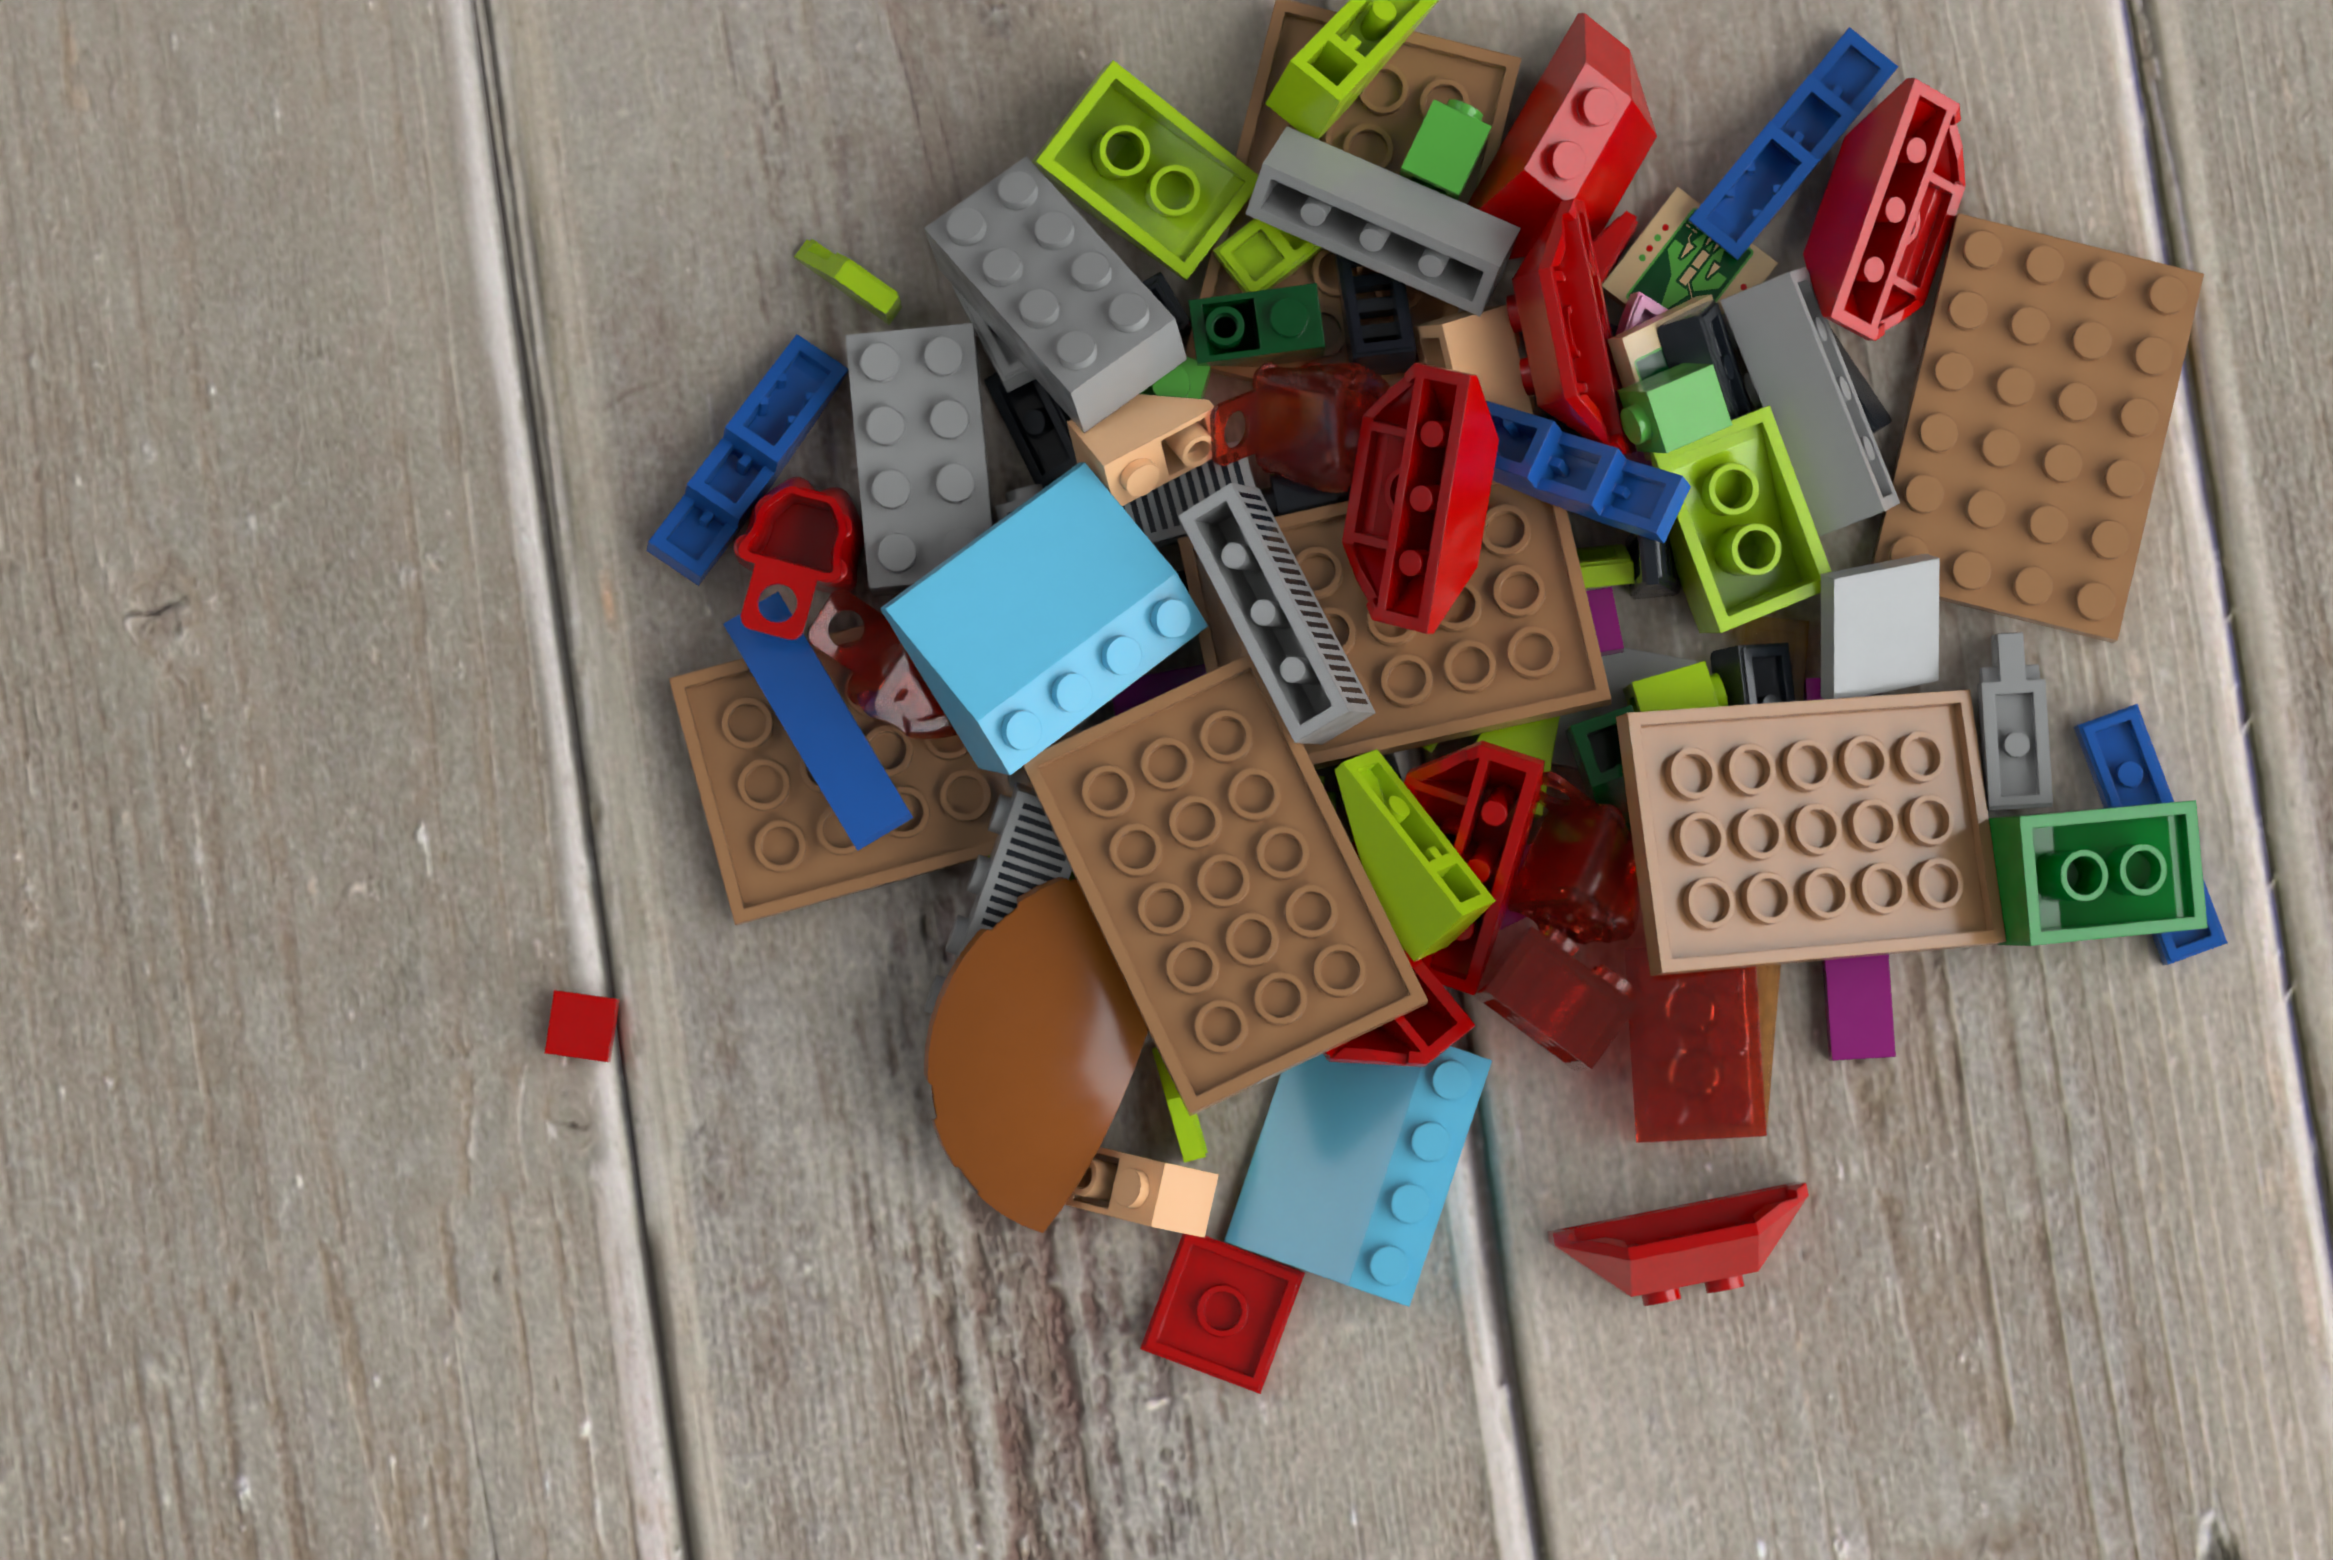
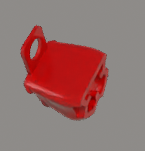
(799, 542)

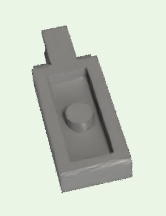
(2014, 729)

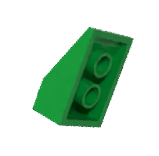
(2099, 873)

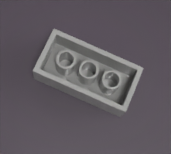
(1056, 294)
(918, 449)

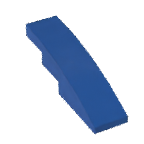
(1793, 143)
(747, 459)
(1584, 475)
(821, 727)

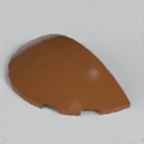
(1031, 1053)

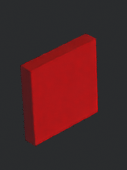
(1222, 1311)

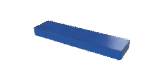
(2130, 774)

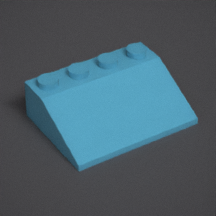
(1042, 620)
(1358, 1168)

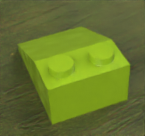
(1145, 171)
(1744, 526)

